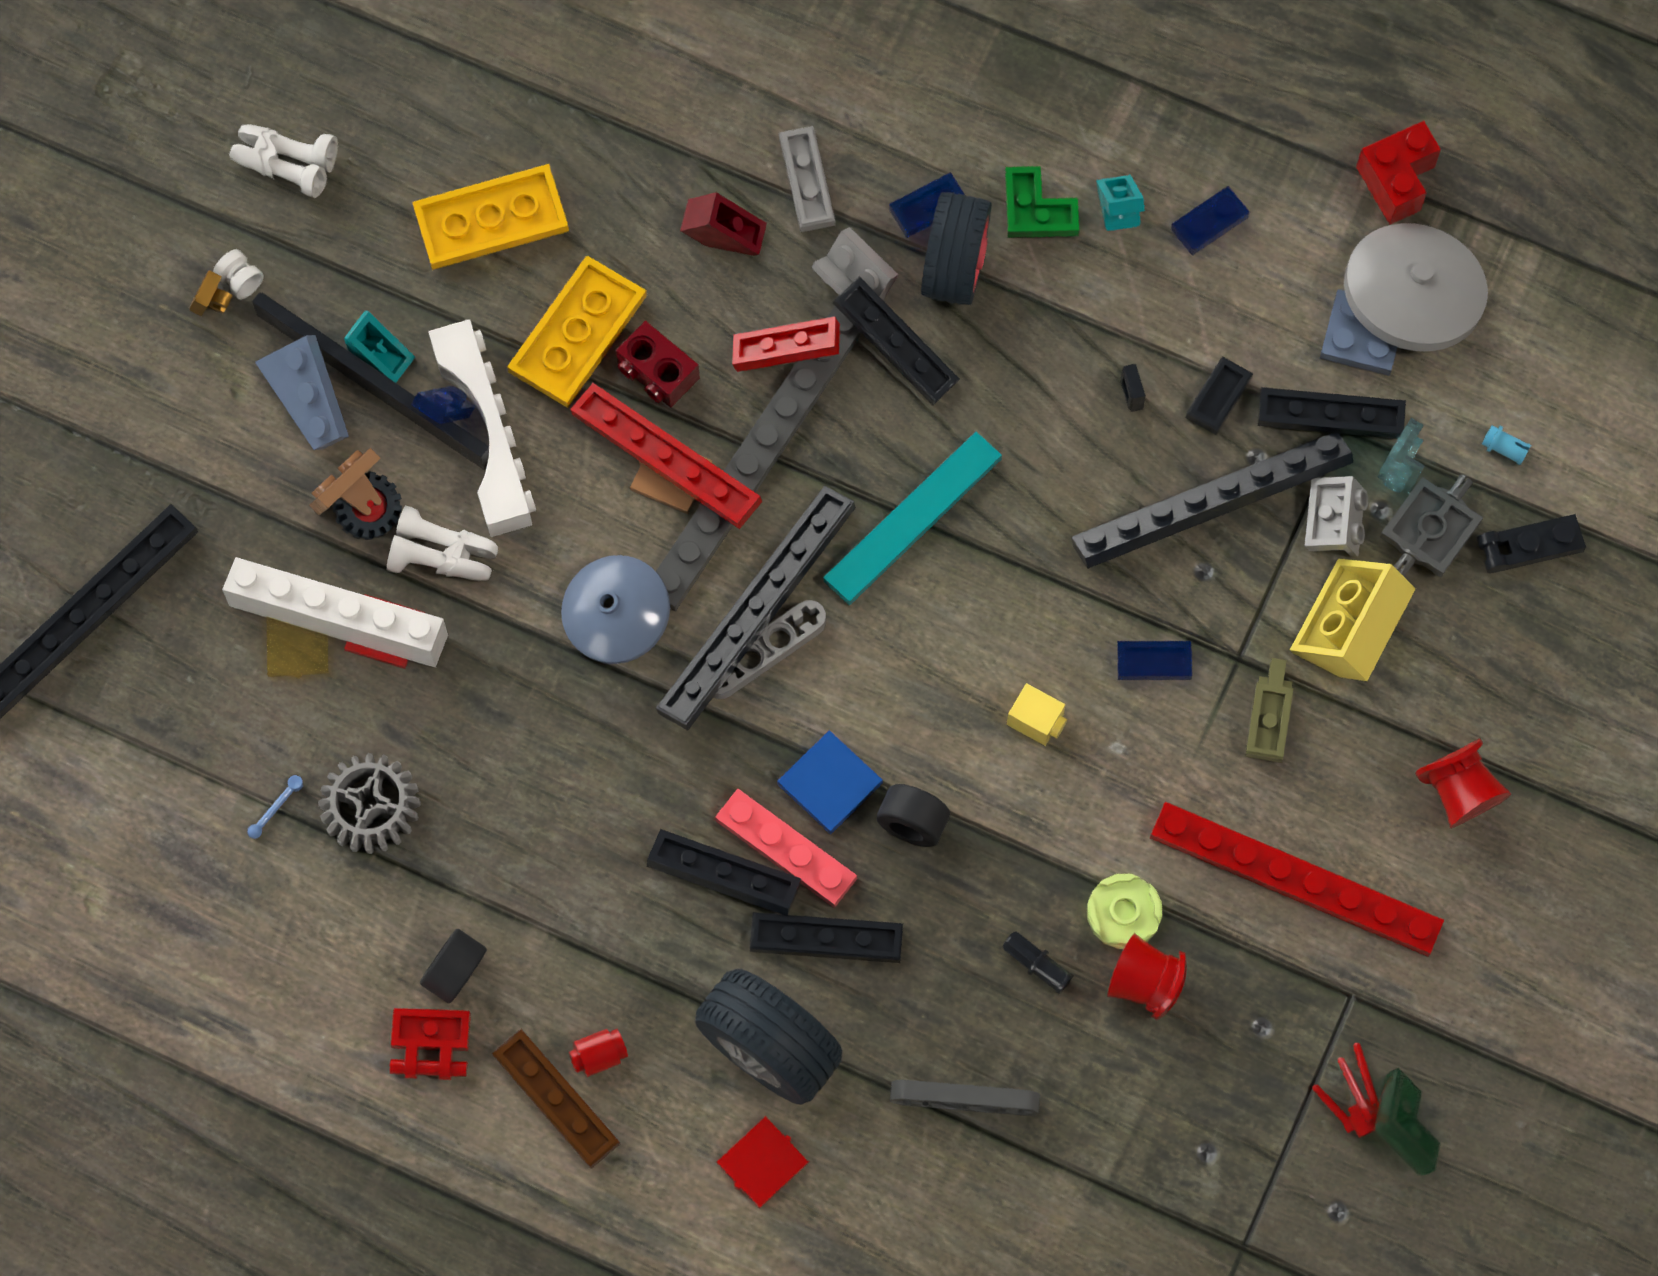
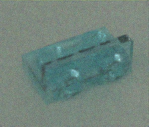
(1400, 468)

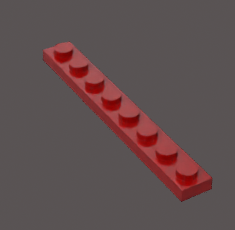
(1297, 879)

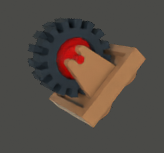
(363, 501)

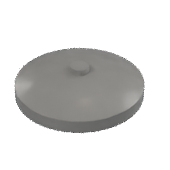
(1415, 287)

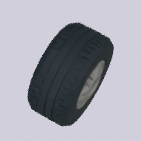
(769, 1036)

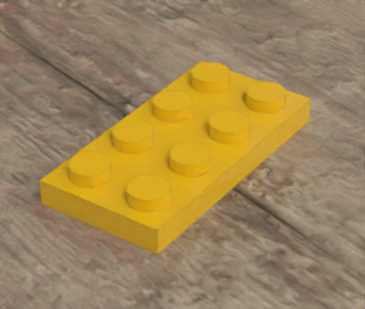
(490, 216)
(577, 331)

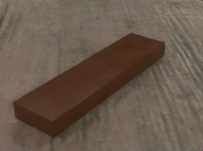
(556, 1098)

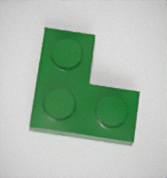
(1030, 213)

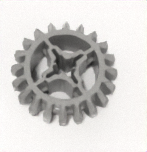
(376, 774)

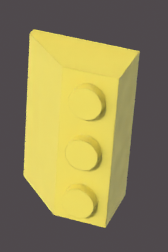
(1353, 618)

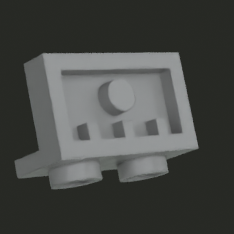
(854, 258)
(1336, 515)

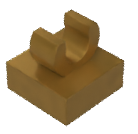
(210, 295)

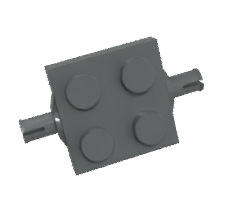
(1432, 526)

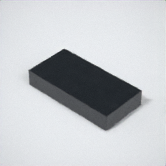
(1219, 395)

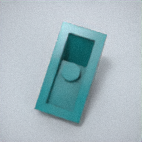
(1120, 202)

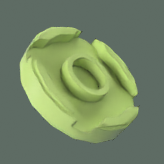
(1124, 907)

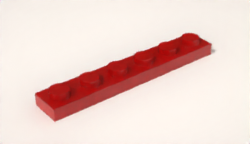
(666, 455)

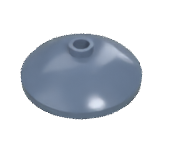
(632, 622)

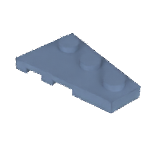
(306, 391)

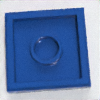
(829, 782)

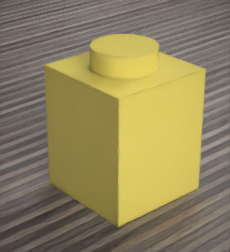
(1037, 715)

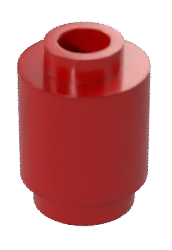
(598, 1052)

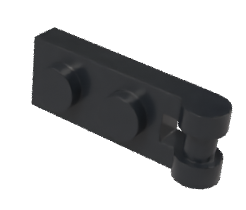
(1532, 543)

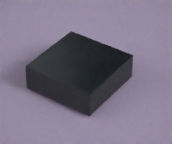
(1132, 388)

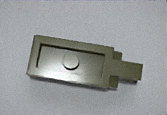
(1270, 714)

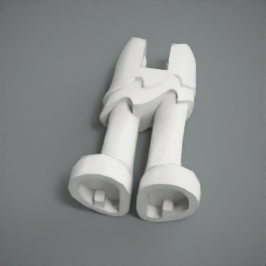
(265, 160)
(452, 561)

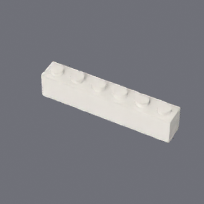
(335, 612)

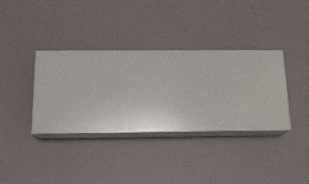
(807, 179)

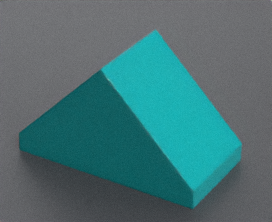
(378, 347)

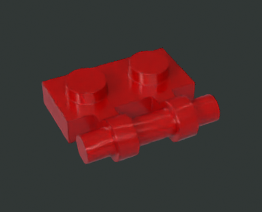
(430, 1031)

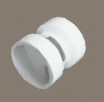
(238, 274)

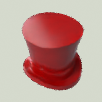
(1464, 784)
(1148, 977)

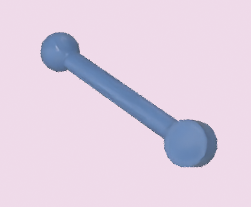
(294, 784)

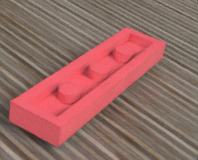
(786, 848)

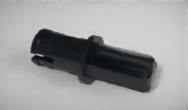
(1037, 961)

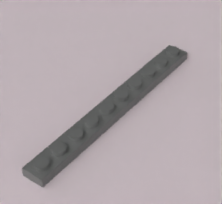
(754, 461)

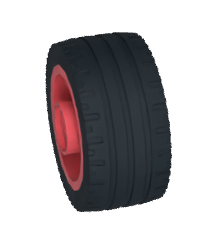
(956, 248)

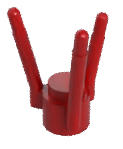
(1365, 1111)

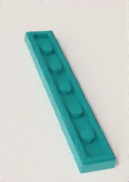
(912, 518)

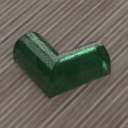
(1399, 1124)

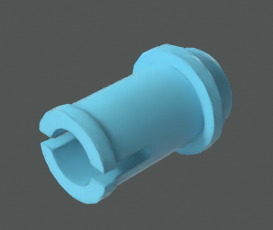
(1505, 444)

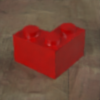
(1392, 170)

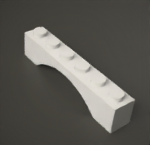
(500, 493)

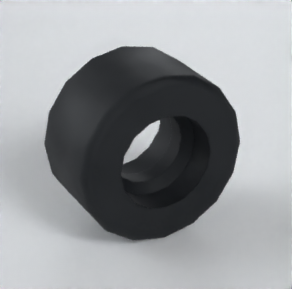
(913, 815)
(453, 966)

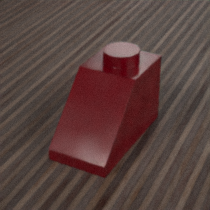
(723, 225)

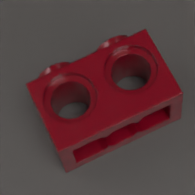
(664, 359)

